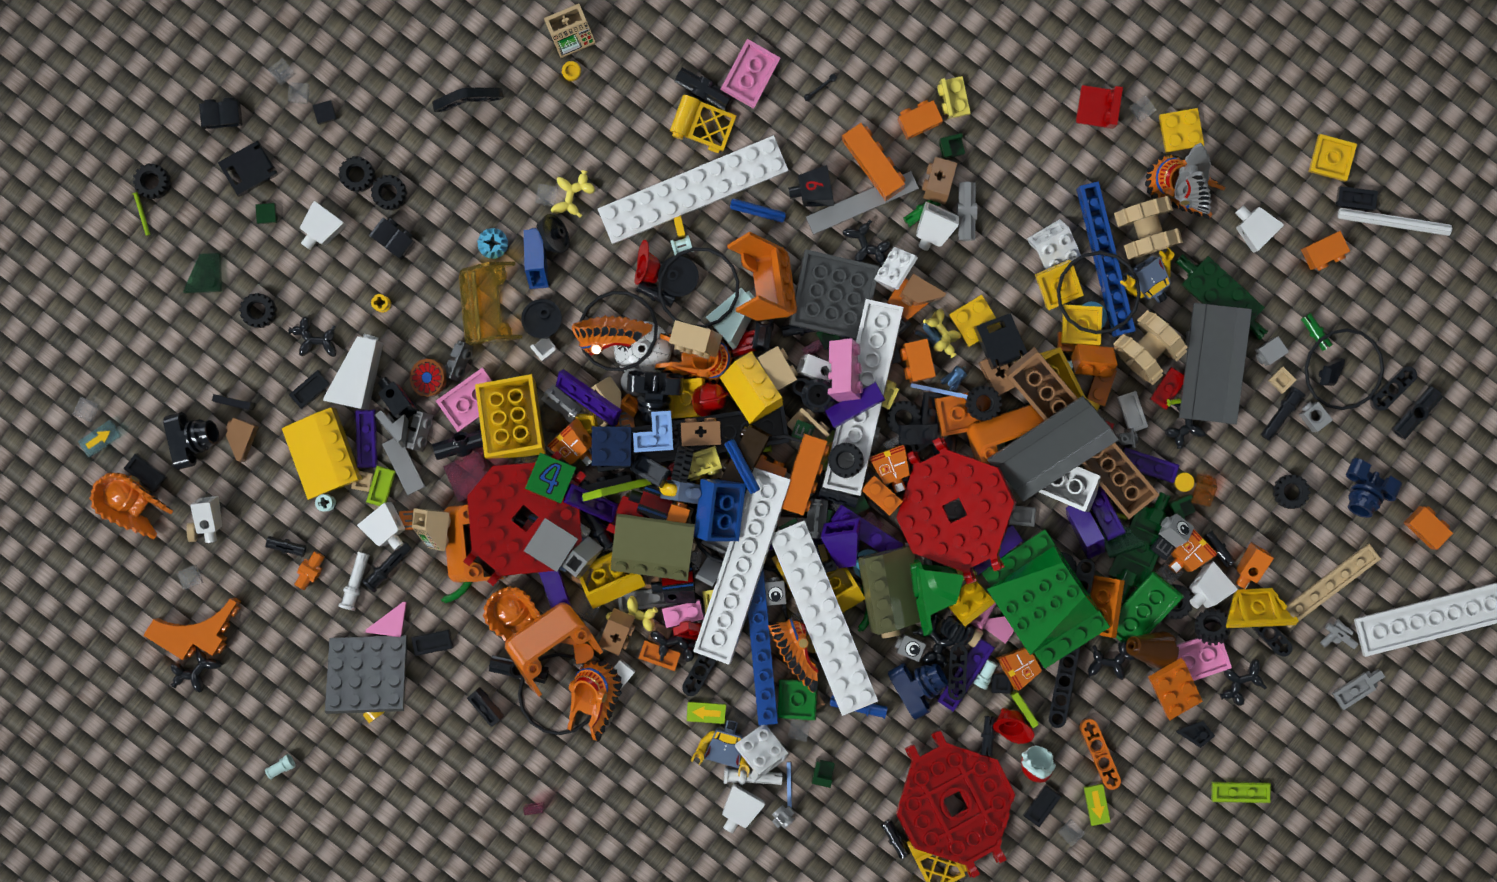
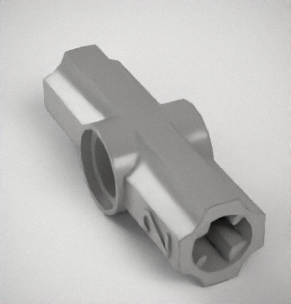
(966, 211)

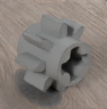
(783, 816)

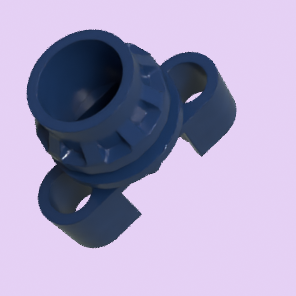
(1370, 489)
(927, 681)

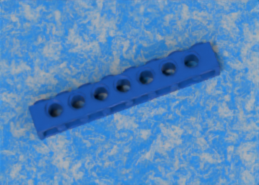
(1107, 267)
(762, 656)

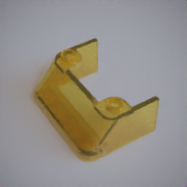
(482, 303)

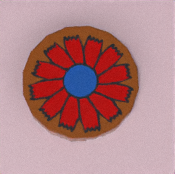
(428, 377)

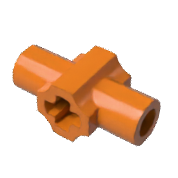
(309, 570)

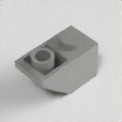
(582, 557)

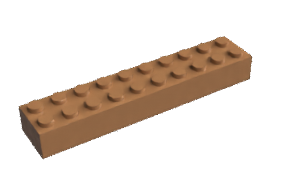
(1049, 395)

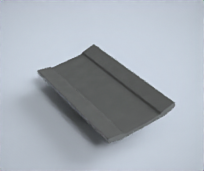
(1215, 363)
(1054, 448)

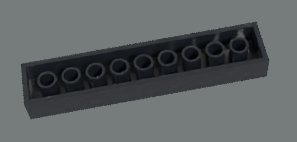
(731, 427)

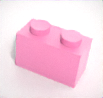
(682, 612)

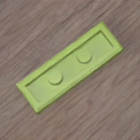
(1241, 792)

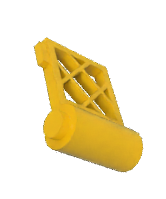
(686, 121)
(920, 855)

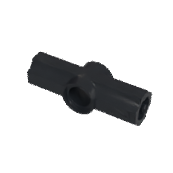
(702, 88)
(763, 335)
(1409, 421)
(460, 444)
(507, 667)

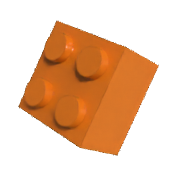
(918, 361)

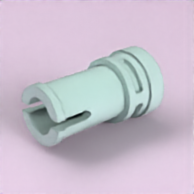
(984, 677)
(284, 764)

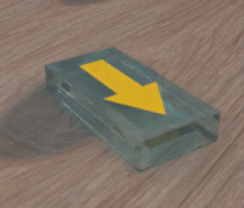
(99, 438)

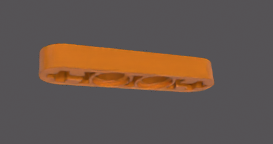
(1101, 753)

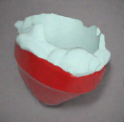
(1037, 764)

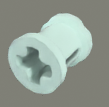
(675, 244)
(330, 506)

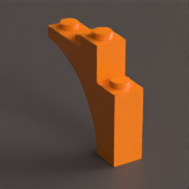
(182, 639)

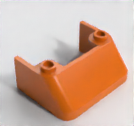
(771, 278)
(987, 434)
(456, 549)
(542, 635)

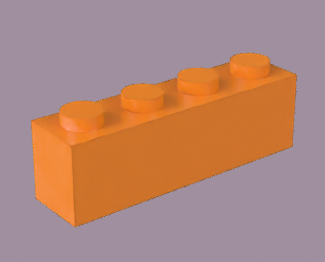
(873, 161)
(804, 473)

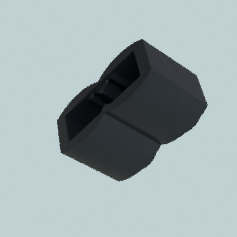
(220, 114)
(392, 238)

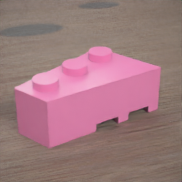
(845, 370)

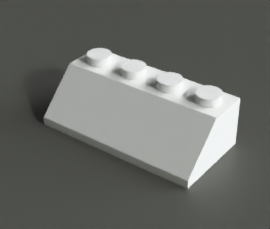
(1075, 488)

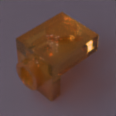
(1204, 490)

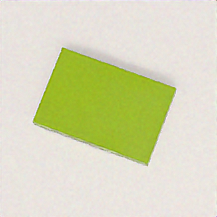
(615, 489)

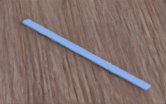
(939, 391)
(789, 796)

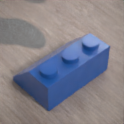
(719, 510)

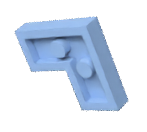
(661, 436)

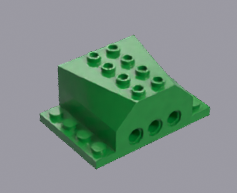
(1044, 600)

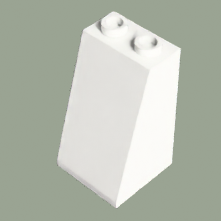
(357, 374)

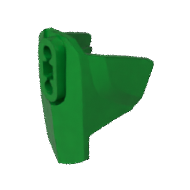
(934, 590)

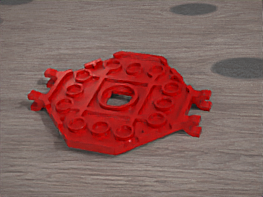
(983, 496)
(493, 532)
(984, 790)

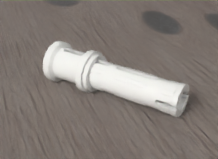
(352, 590)
(731, 775)

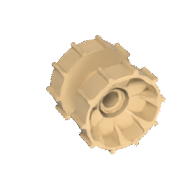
(1148, 227)
(1157, 339)

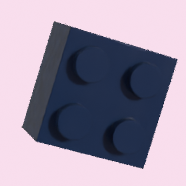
(611, 446)

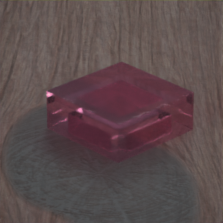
(812, 348)
(534, 808)

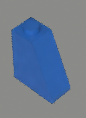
(535, 259)

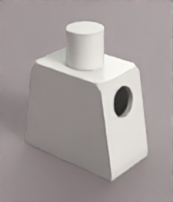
(320, 226)
(935, 226)
(1257, 227)
(810, 368)
(207, 517)
(384, 526)
(1210, 587)
(741, 808)

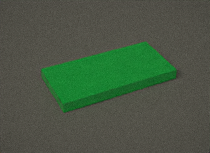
(1146, 607)

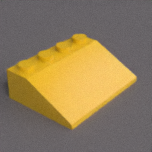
(510, 418)
(321, 453)

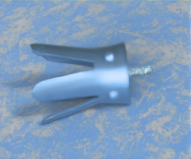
(934, 336)
(954, 378)

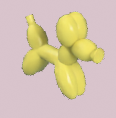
(571, 189)
(947, 336)
(646, 617)

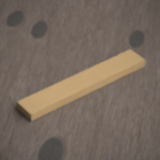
(1332, 582)

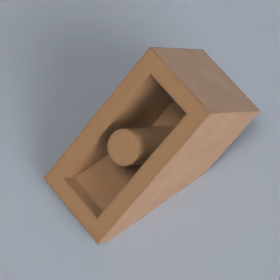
(920, 292)
(240, 437)

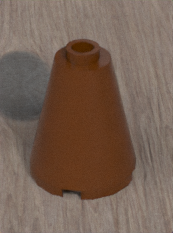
(1154, 649)

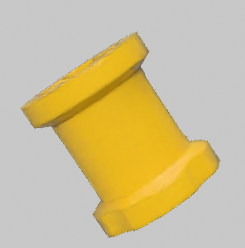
(377, 299)

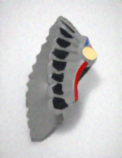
(1193, 179)

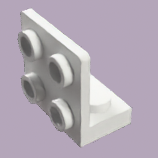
(1054, 244)
(895, 269)
(761, 751)

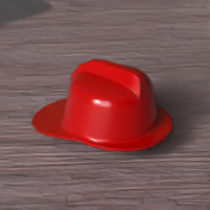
(647, 265)
(708, 398)
(1012, 727)

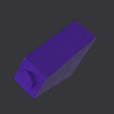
(1086, 531)
(842, 541)

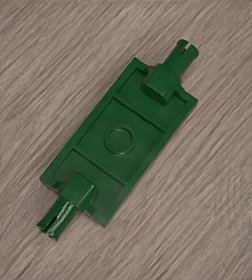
(1216, 287)
(1138, 564)

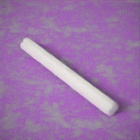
(1394, 221)

